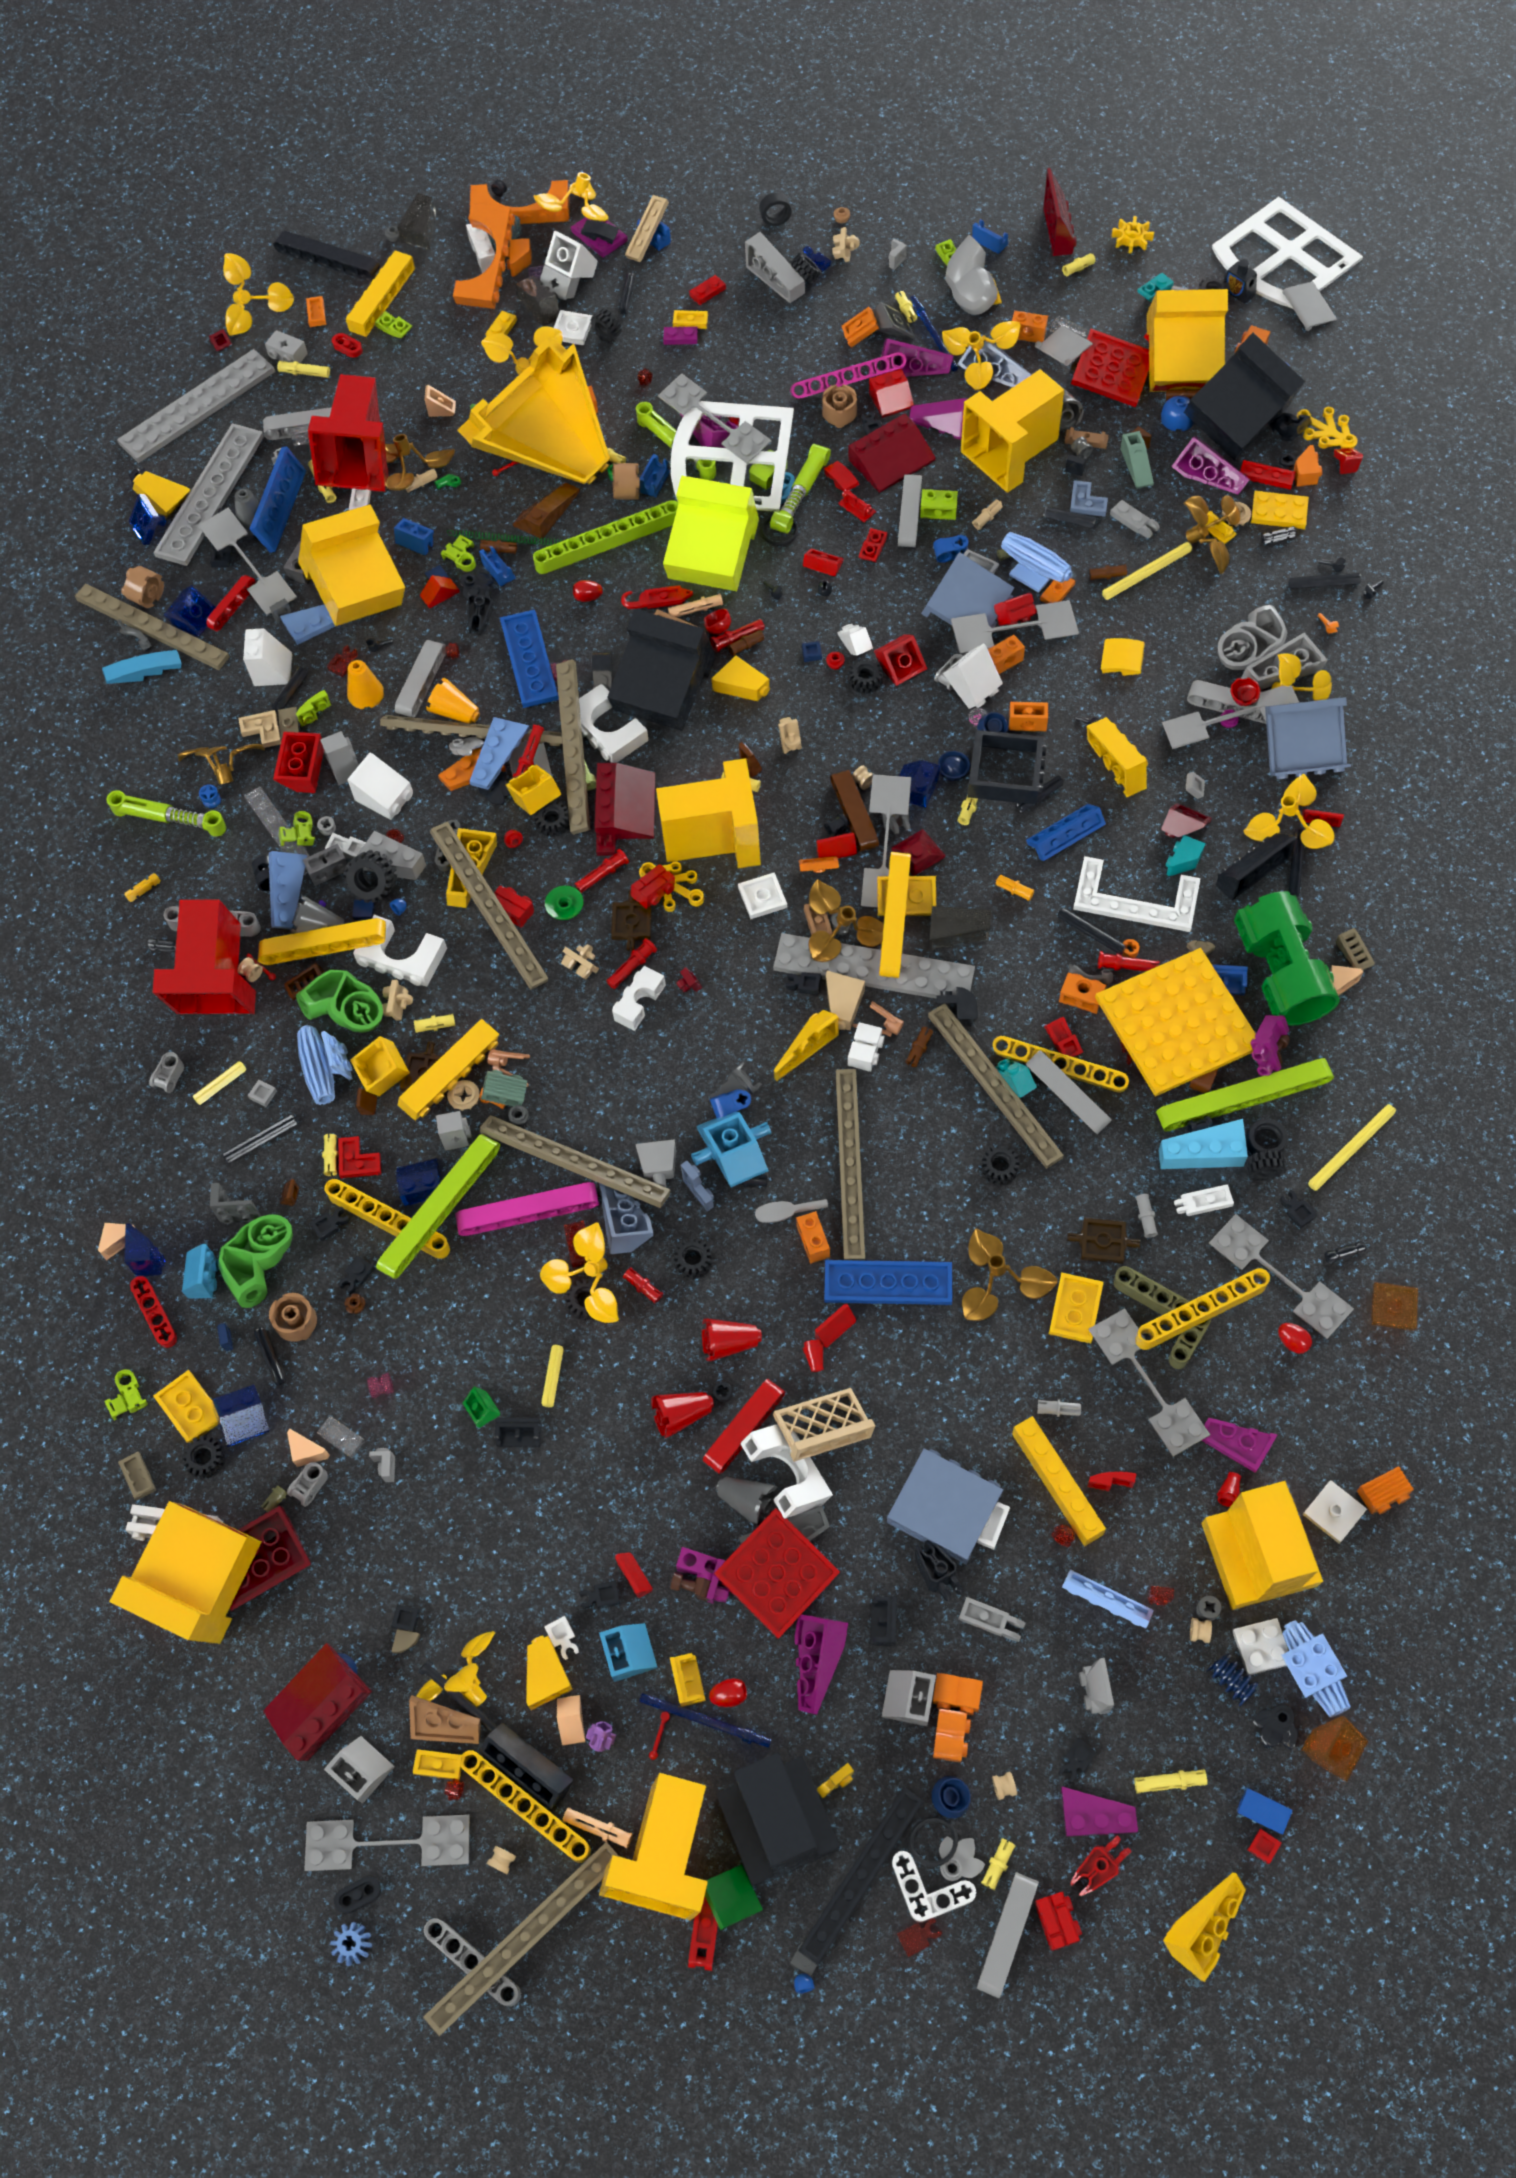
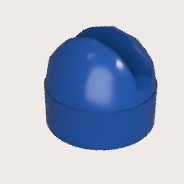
(398, 906)
(803, 1983)

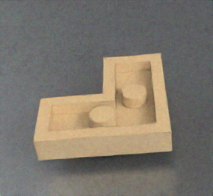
(264, 724)

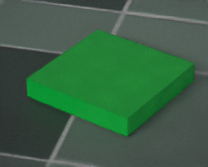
(731, 1897)

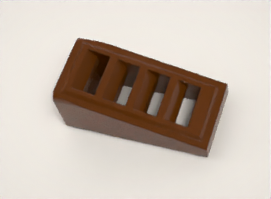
(752, 763)
(303, 976)

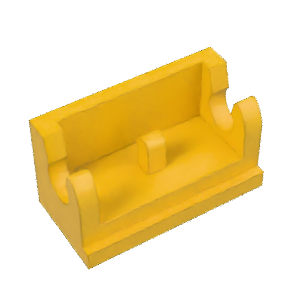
(687, 1679)

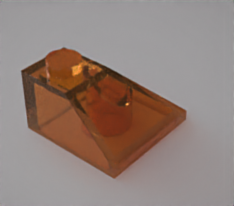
(1336, 1746)

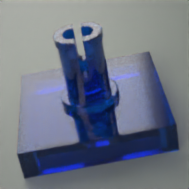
(145, 519)

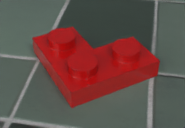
(354, 1163)

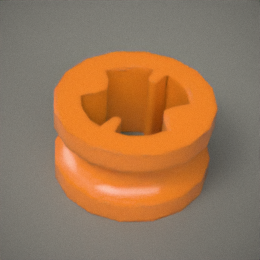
(1134, 946)

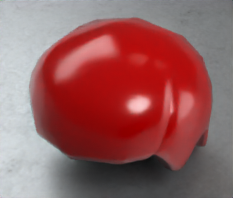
(717, 621)
(1245, 691)

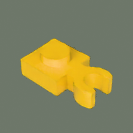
(841, 1777)

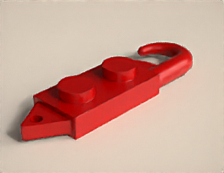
(658, 597)

